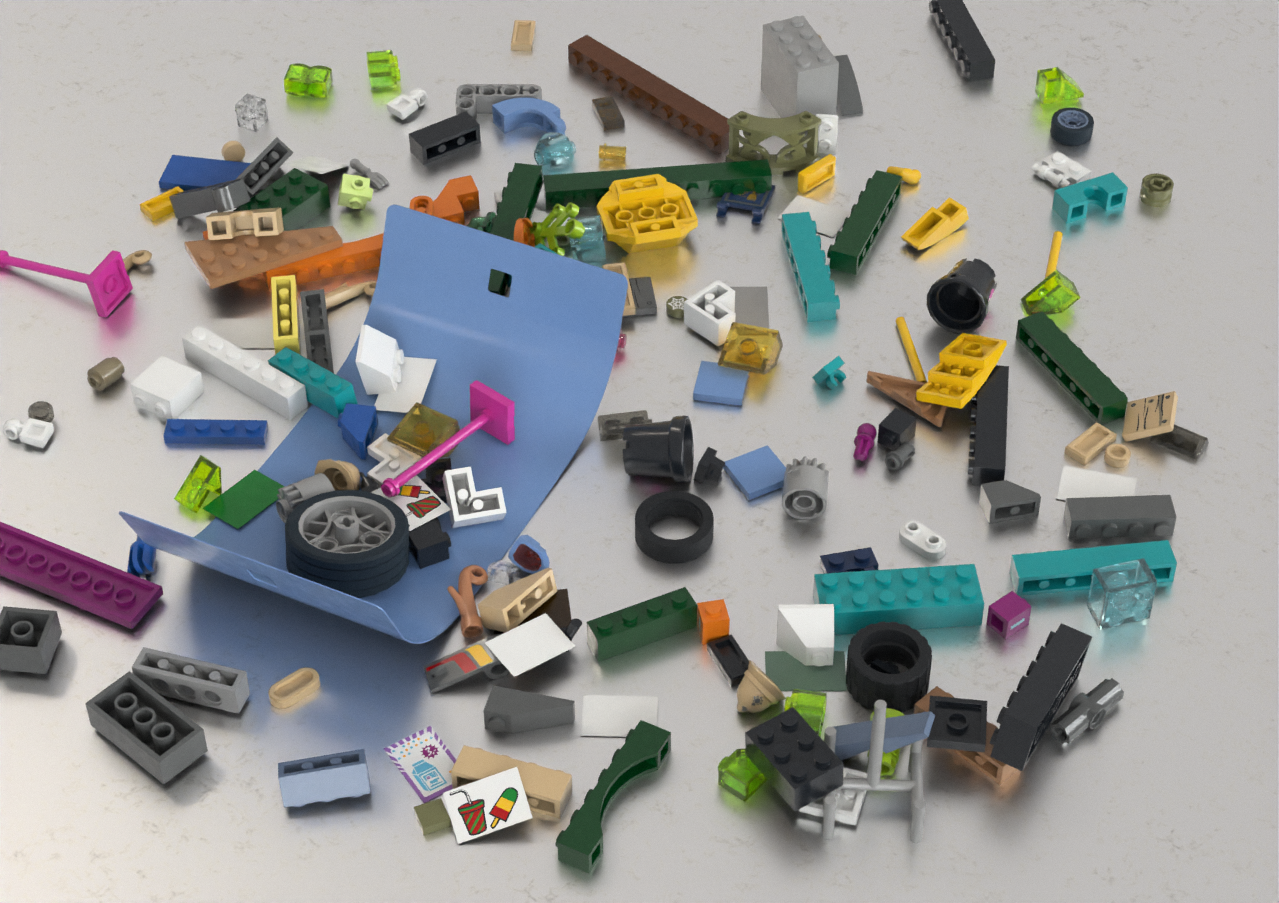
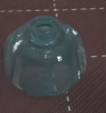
(555, 149)

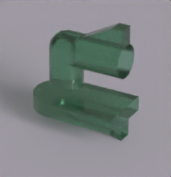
(484, 222)

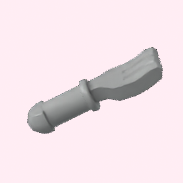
(376, 178)

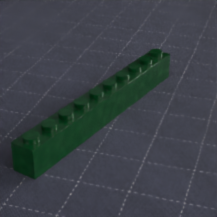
(698, 180)

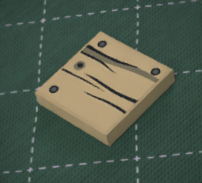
(1150, 416)

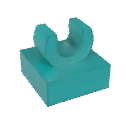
(830, 372)

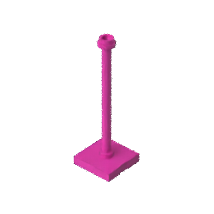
(106, 283)
(487, 411)

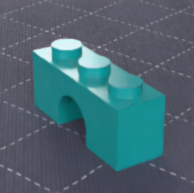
(1073, 200)

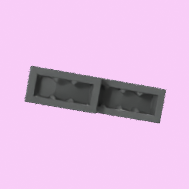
(316, 328)

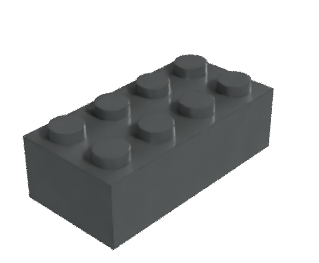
(146, 727)

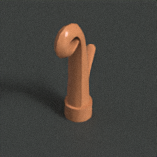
(470, 621)

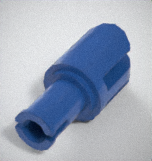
(141, 558)

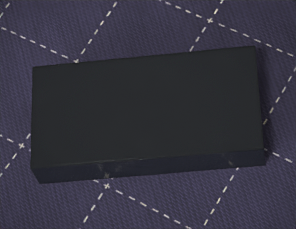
(729, 658)

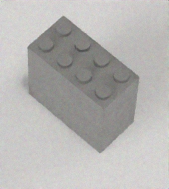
(798, 69)

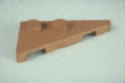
(904, 392)

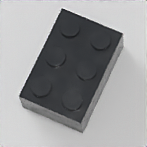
(794, 759)

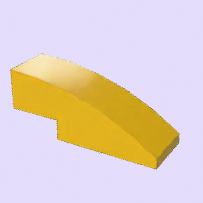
(936, 224)

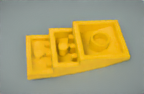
(961, 370)

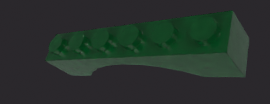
(641, 754)

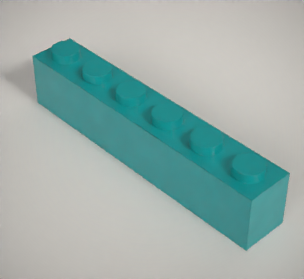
(809, 267)
(1074, 568)

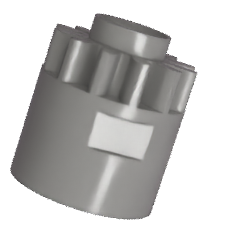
(805, 489)
(298, 492)

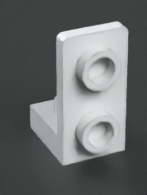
(827, 133)

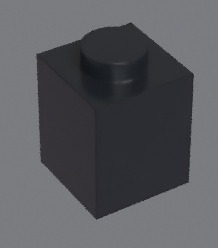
(896, 429)

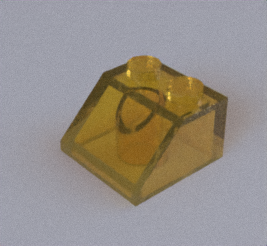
(751, 348)
(423, 430)

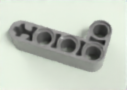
(481, 97)

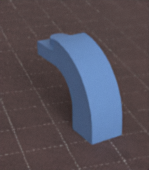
(527, 113)

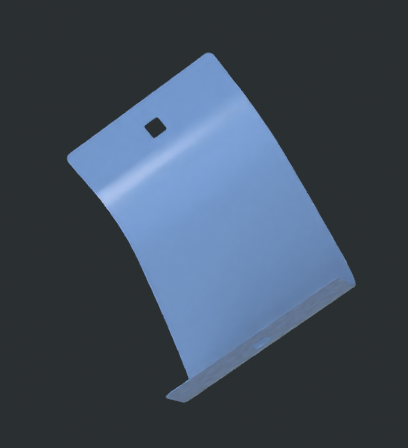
(539, 347)

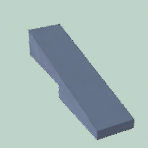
(899, 732)

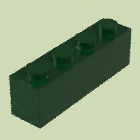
(641, 624)

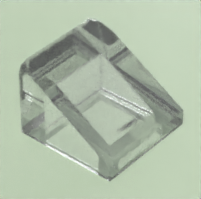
(503, 572)

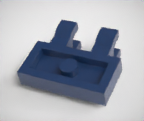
(849, 561)

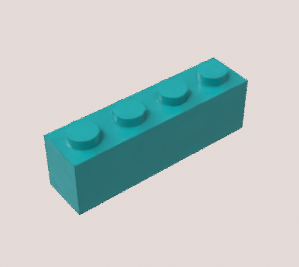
(322, 386)

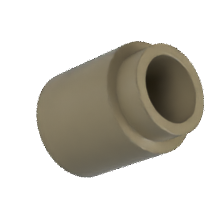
(105, 373)

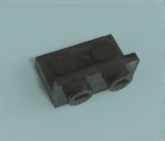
(612, 425)

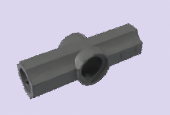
(1087, 711)

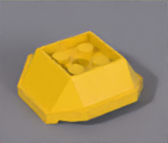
(646, 213)

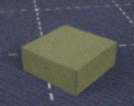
(432, 816)

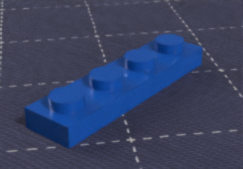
(215, 431)

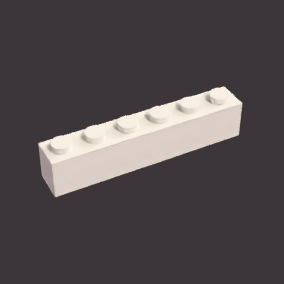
(245, 372)

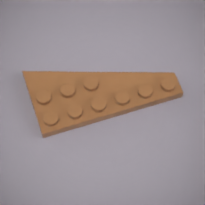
(247, 255)

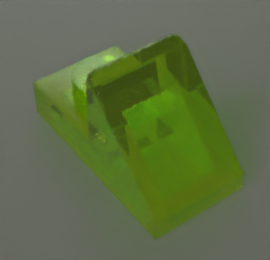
(201, 480)

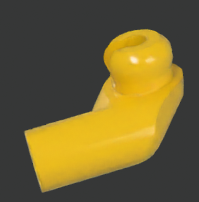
(908, 175)

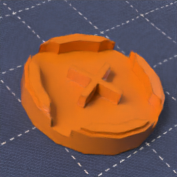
(522, 232)

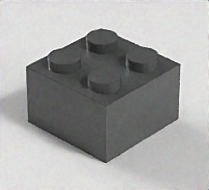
(28, 639)

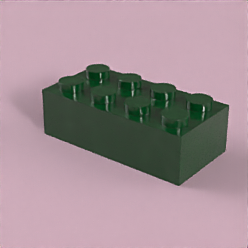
(297, 195)

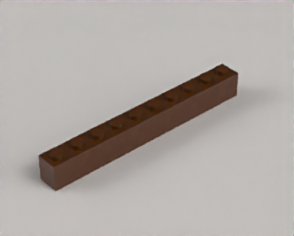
(650, 92)

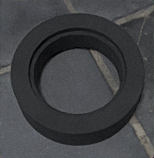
(674, 504)

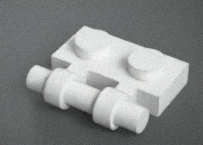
(1061, 170)

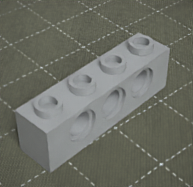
(192, 680)

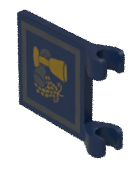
(748, 200)

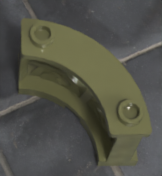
(789, 129)

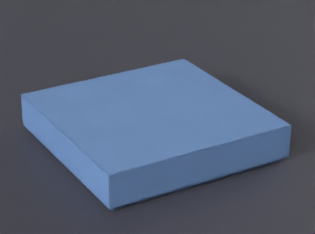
(720, 384)
(756, 472)

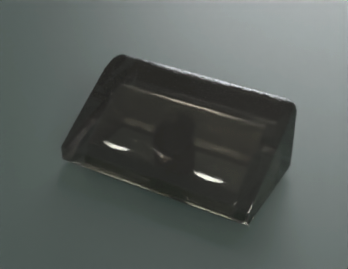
(1182, 442)

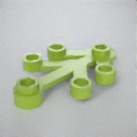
(573, 229)

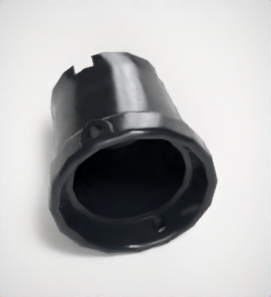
(962, 296)
(660, 449)

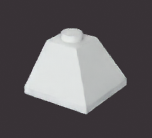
(807, 632)

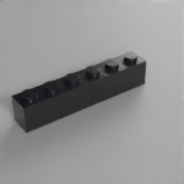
(963, 38)
(989, 429)

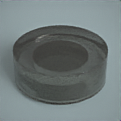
(41, 411)

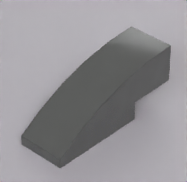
(847, 93)

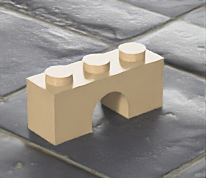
(246, 222)

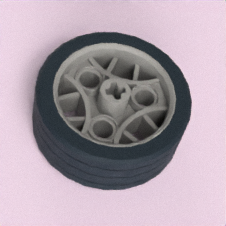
(348, 542)

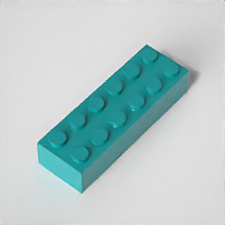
(909, 596)

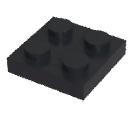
(958, 724)

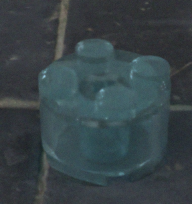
(591, 245)

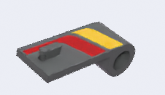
(464, 664)

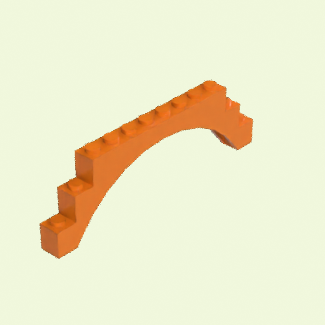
(456, 198)

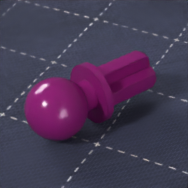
(864, 441)

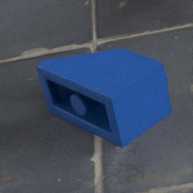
(358, 427)

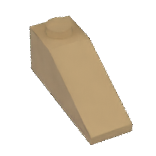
(516, 601)

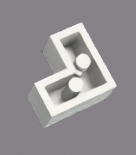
(711, 312)
(468, 505)

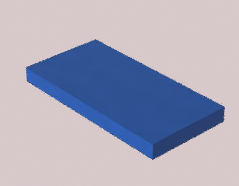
(198, 172)

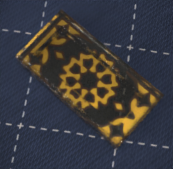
(608, 113)

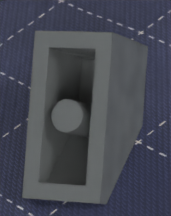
(1008, 501)

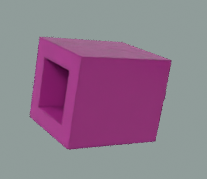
(1008, 615)

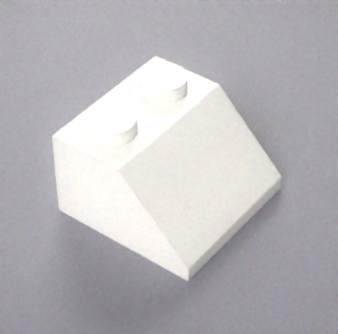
(378, 361)

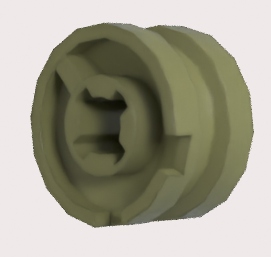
(1156, 190)

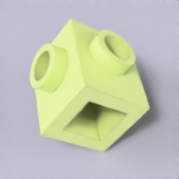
(354, 191)

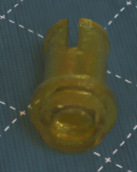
(612, 152)

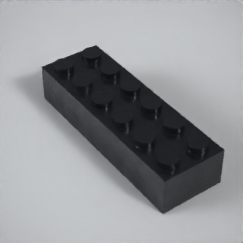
(1039, 696)

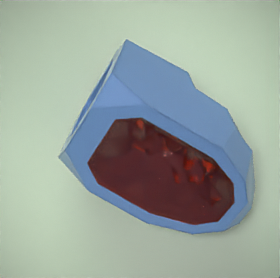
(528, 555)

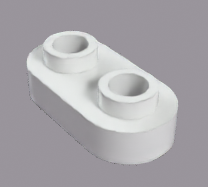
(922, 540)

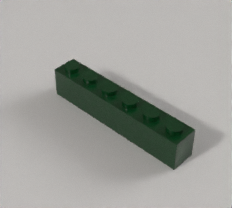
(864, 222)
(1071, 368)

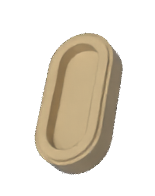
(294, 688)

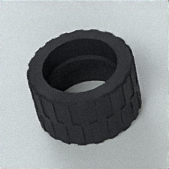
(888, 643)

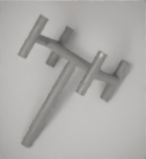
(873, 779)

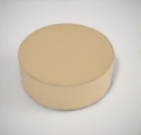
(233, 151)
(1117, 455)

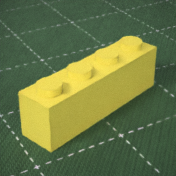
(285, 313)

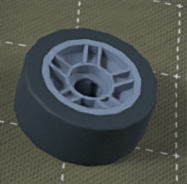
(1072, 126)

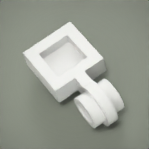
(403, 105)
(33, 433)

